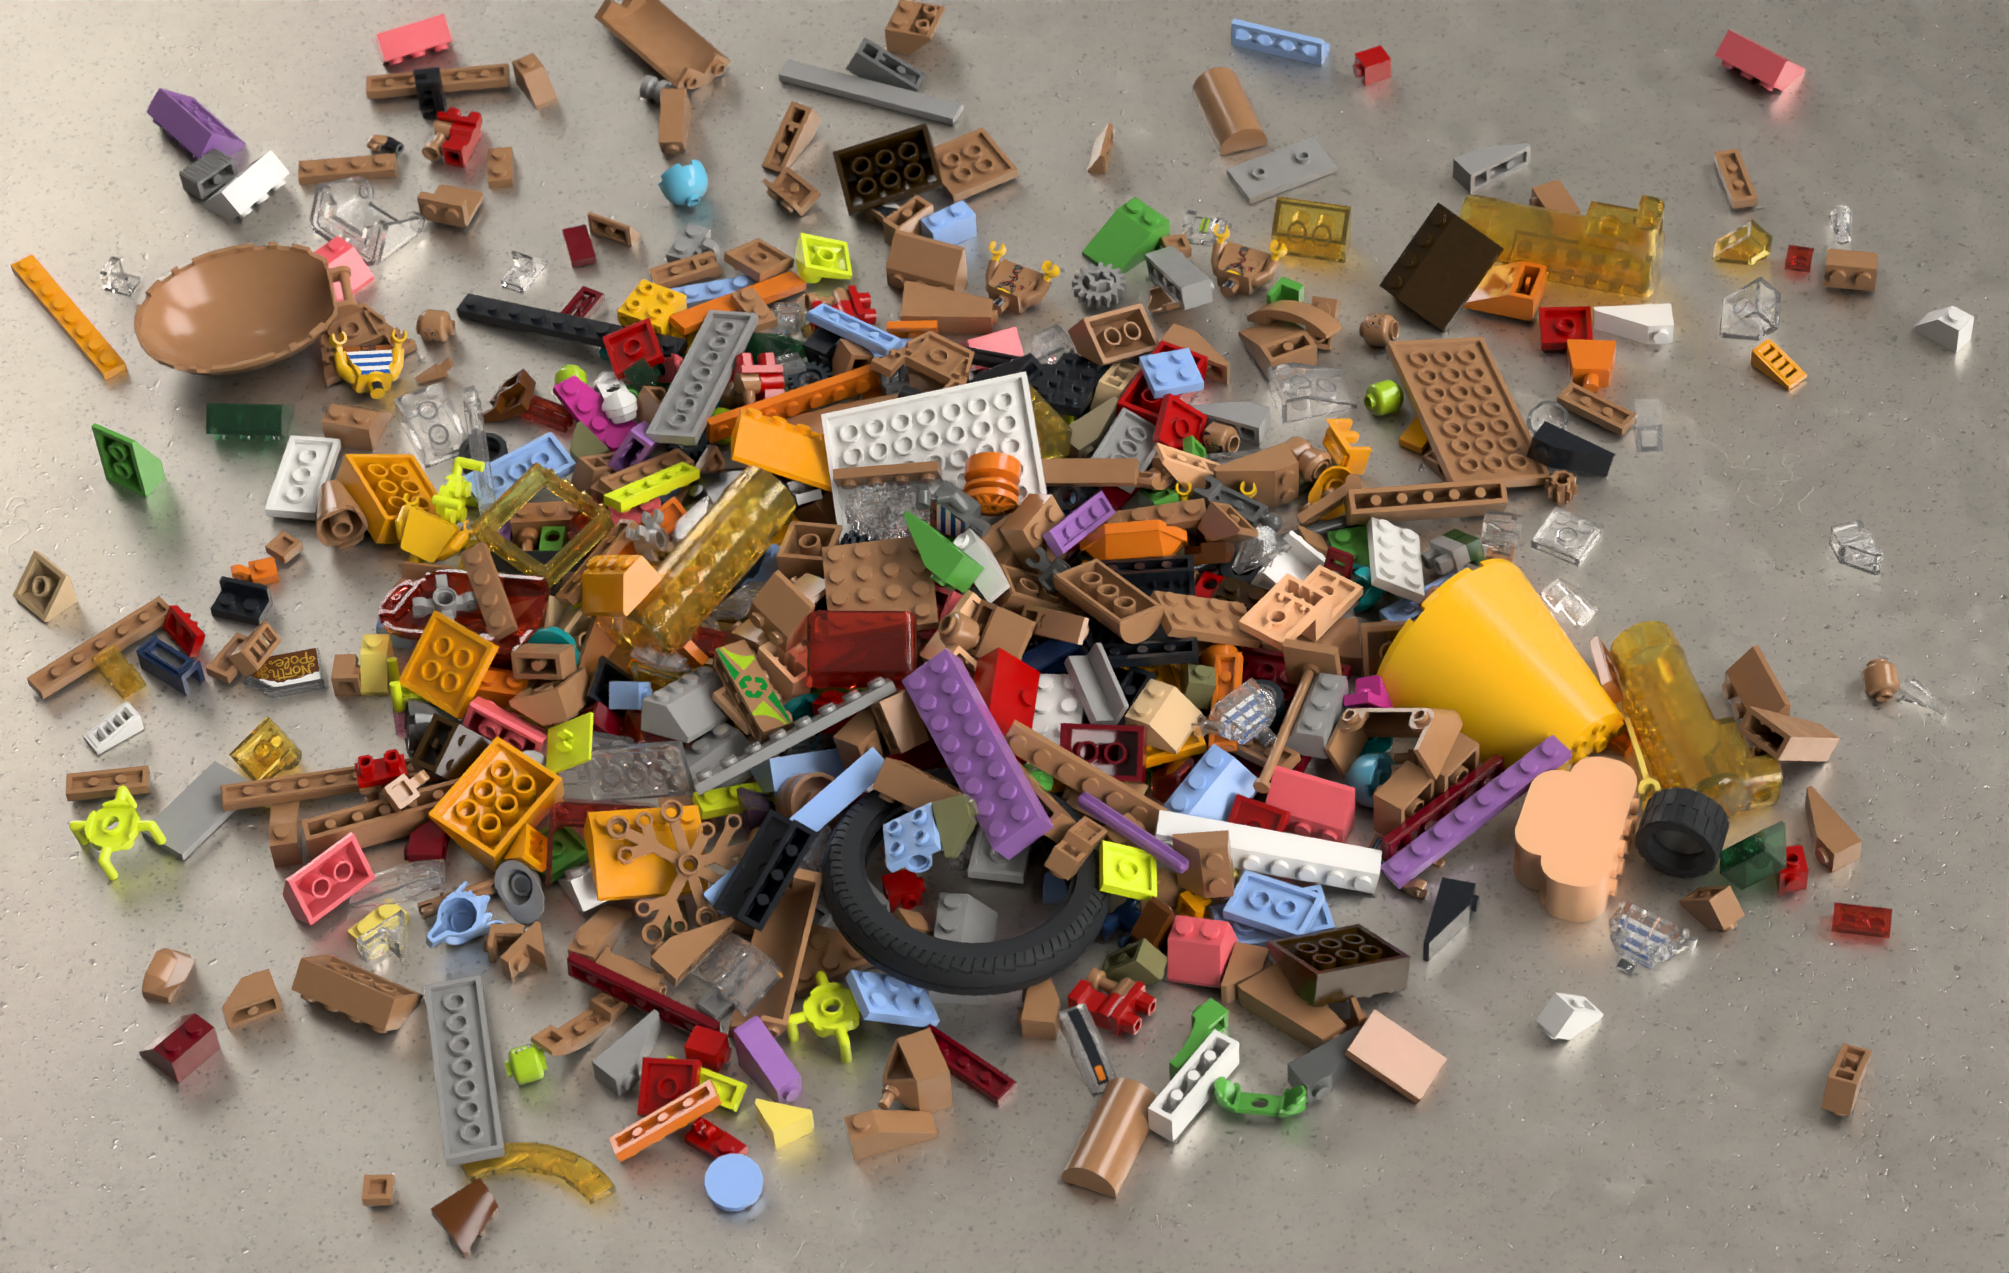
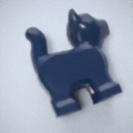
(1122, 918)

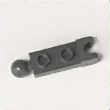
(1250, 509)

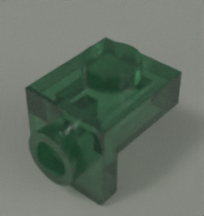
(642, 374)

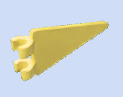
(1647, 784)

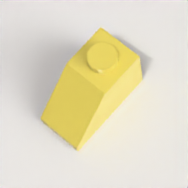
(373, 664)

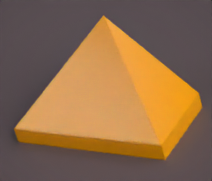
(529, 848)

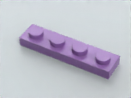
(1078, 524)

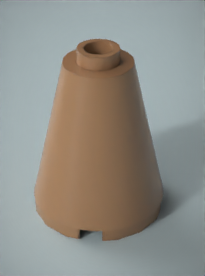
(338, 517)

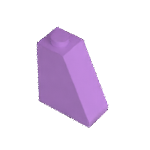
(634, 448)
(766, 1062)

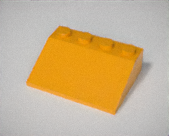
(780, 448)
(378, 488)
(495, 802)
(645, 875)

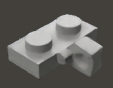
(692, 241)

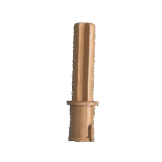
(430, 907)

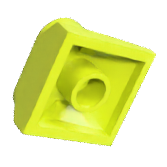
(821, 258)

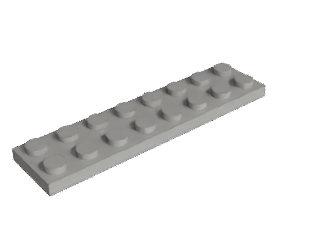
(702, 377)
(804, 728)
(464, 1071)

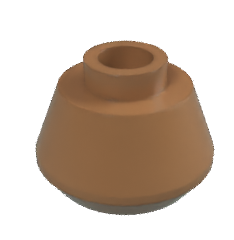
(1313, 463)

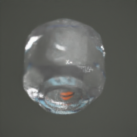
(789, 318)

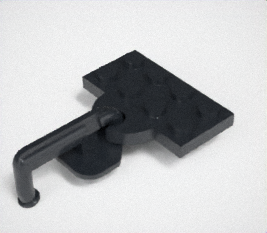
(1064, 385)

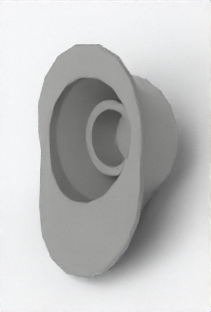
(520, 891)

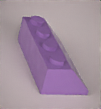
(192, 124)

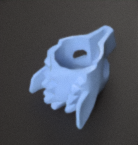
(461, 918)

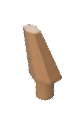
(435, 372)

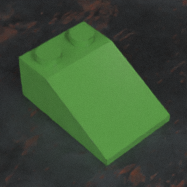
(1128, 236)
(127, 462)
(948, 562)

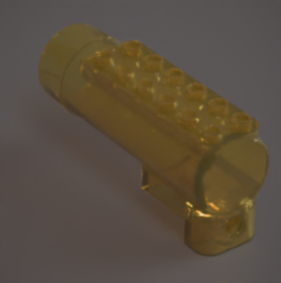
(1603, 251)
(705, 563)
(1679, 728)

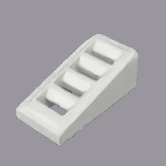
(129, 722)

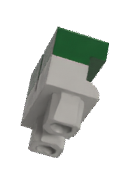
(1452, 552)

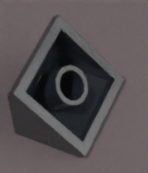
(599, 687)

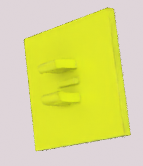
(570, 743)

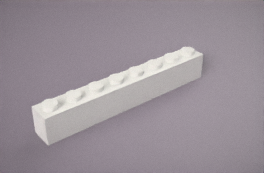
(1284, 853)

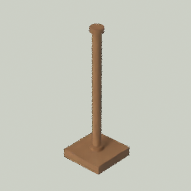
(1302, 663)

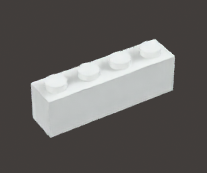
(1193, 1085)

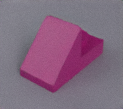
(1369, 693)

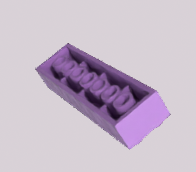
(977, 753)

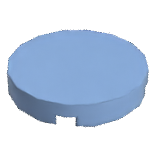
(733, 1182)

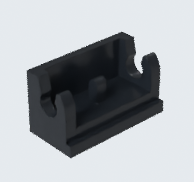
(430, 91)

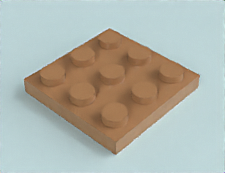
(972, 165)

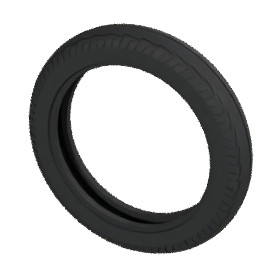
(942, 963)

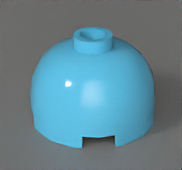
(684, 184)
(1367, 774)

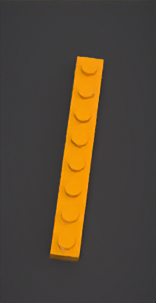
(68, 317)

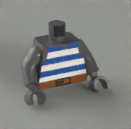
(952, 511)

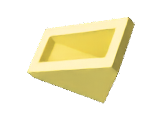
(783, 1122)

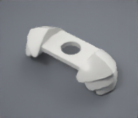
(620, 404)

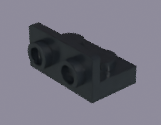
(242, 601)

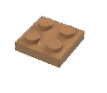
(758, 260)

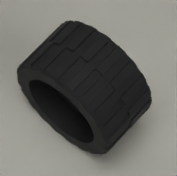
(1682, 832)

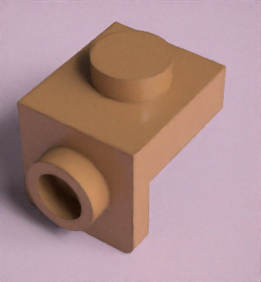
(501, 938)

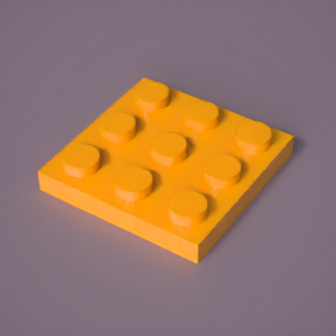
(448, 664)

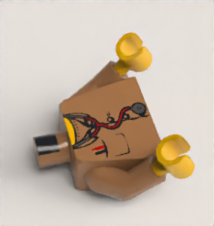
(1241, 267)
(1014, 285)

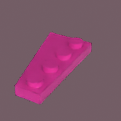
(586, 406)

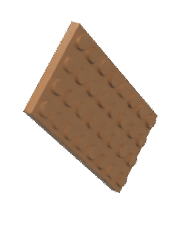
(1466, 410)

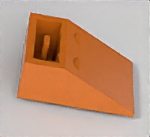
(1510, 290)

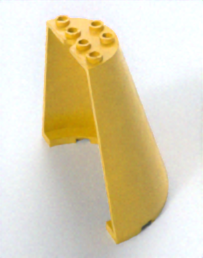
(1502, 666)

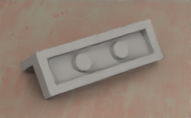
(1097, 686)

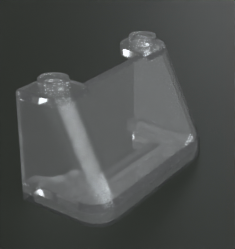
(347, 211)

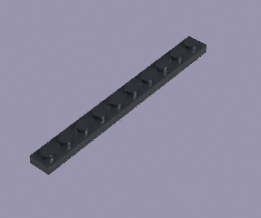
(551, 323)

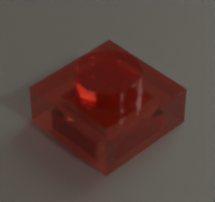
(1799, 258)

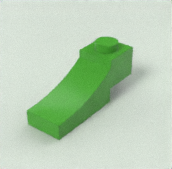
(1204, 1020)

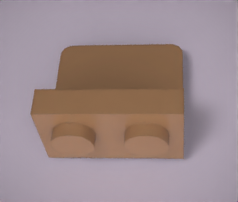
(450, 205)
(1851, 269)

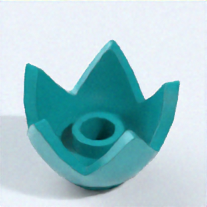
(1370, 593)

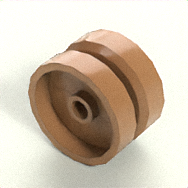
(799, 790)

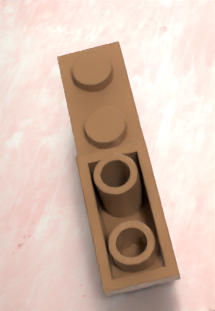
(1057, 624)

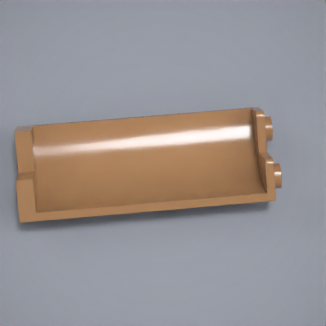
(664, 41)
(785, 942)

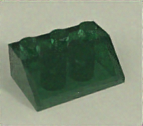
(248, 420)

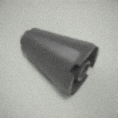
(417, 718)

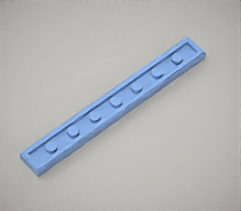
(825, 804)

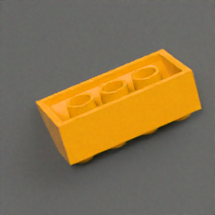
(616, 584)

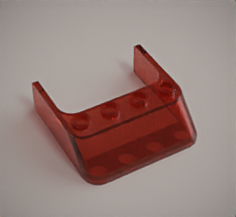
(573, 813)

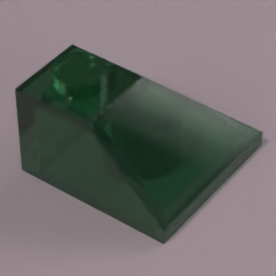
(777, 343)

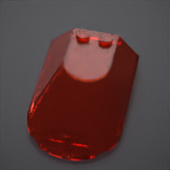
(525, 594)

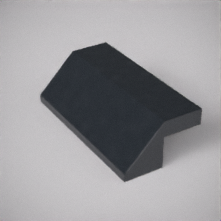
(765, 870)

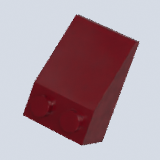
(1111, 748)

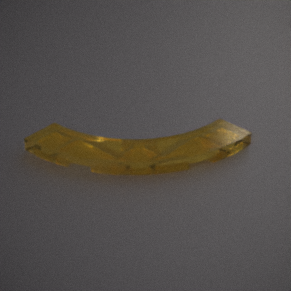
(546, 1160)

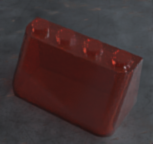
(859, 646)

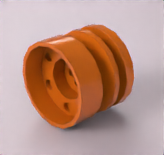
(993, 482)

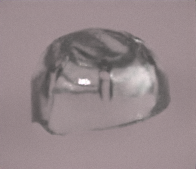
(1543, 412)

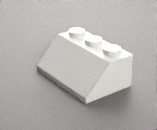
(248, 187)

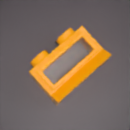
(1338, 441)

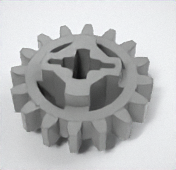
(1099, 285)

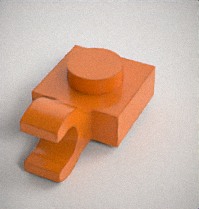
(259, 571)

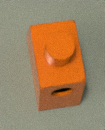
(1591, 362)

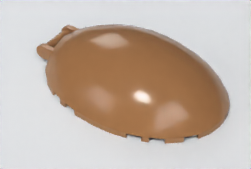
(241, 308)

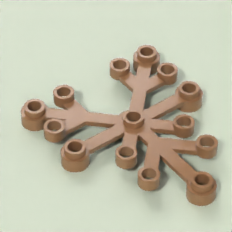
(648, 844)

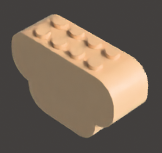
(1576, 835)

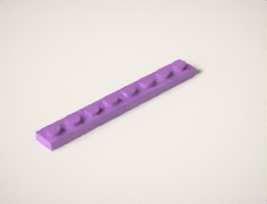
(1474, 812)

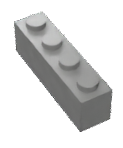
(1179, 277)

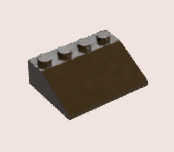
(888, 169)
(1441, 267)
(1340, 964)

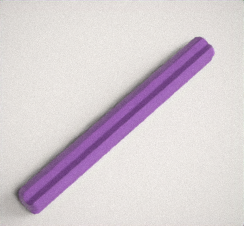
(1133, 832)

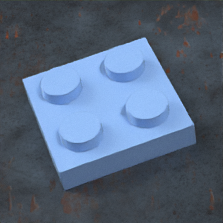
(1171, 373)

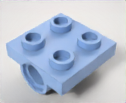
(912, 840)

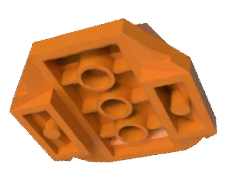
(1134, 540)

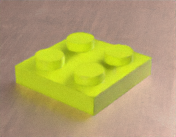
(1127, 871)

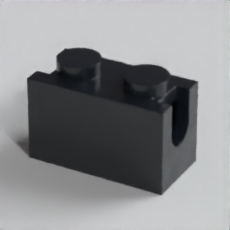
(821, 347)

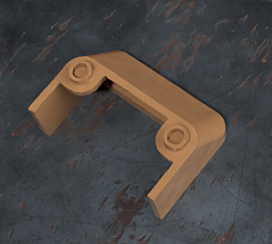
(1434, 728)

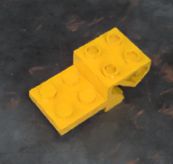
(656, 303)

